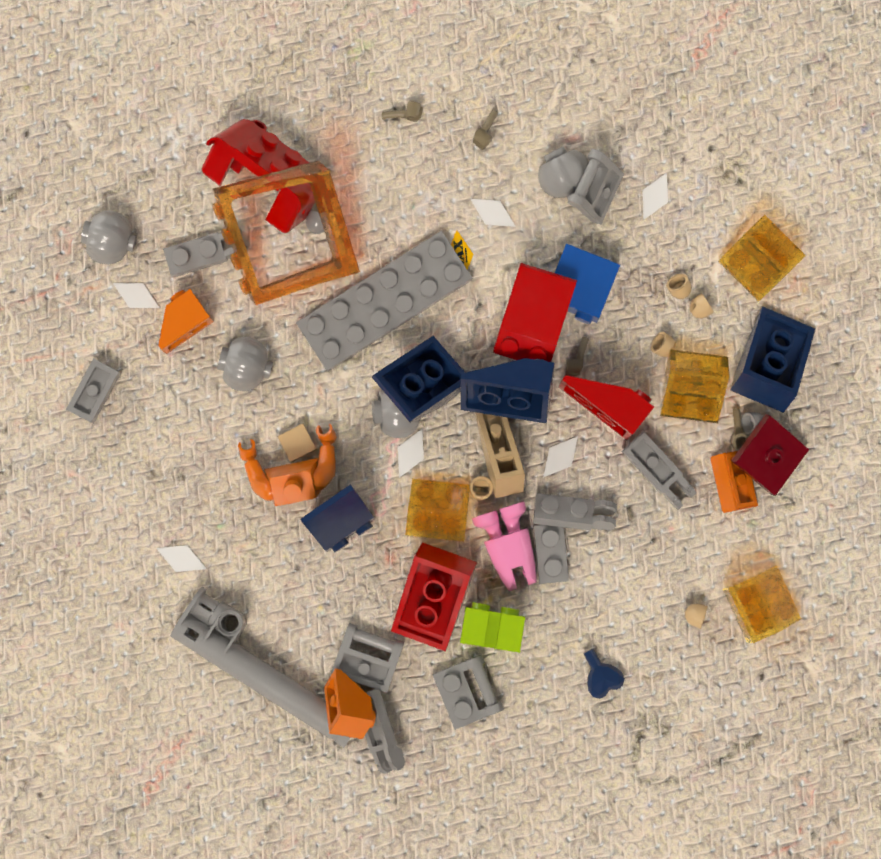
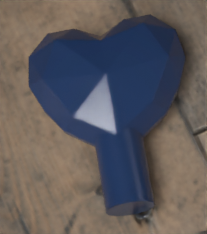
(602, 676)

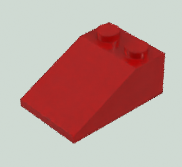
(534, 314)
(612, 404)
(433, 596)

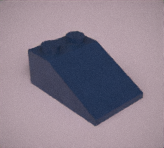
(773, 360)
(421, 379)
(510, 390)
(339, 519)

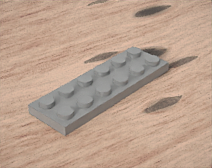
(384, 301)

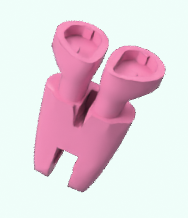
(510, 549)

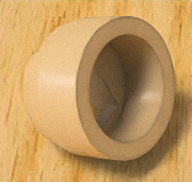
(679, 286)
(700, 307)
(662, 344)
(481, 482)
(696, 614)

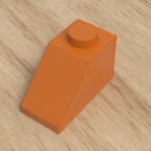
(182, 320)
(347, 707)

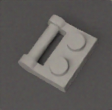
(605, 179)
(365, 667)
(458, 696)

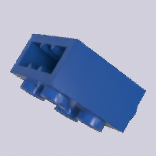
(593, 284)

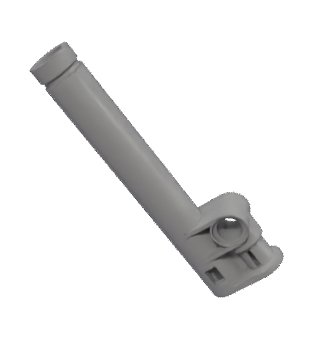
(220, 648)

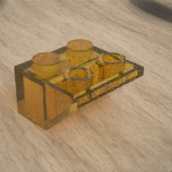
(761, 258)
(694, 386)
(437, 510)
(762, 604)

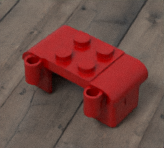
(262, 153)

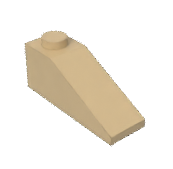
(500, 455)

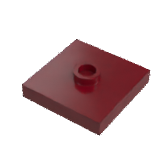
(770, 455)

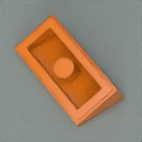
(733, 484)

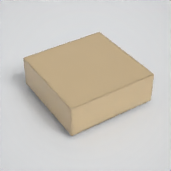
(297, 443)

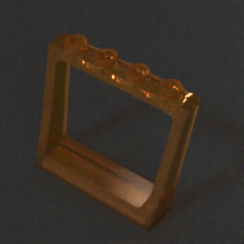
(343, 258)

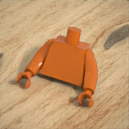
(292, 481)

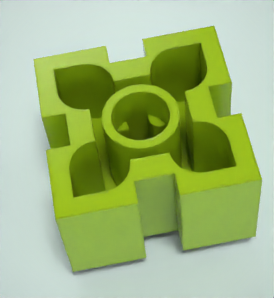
(492, 628)

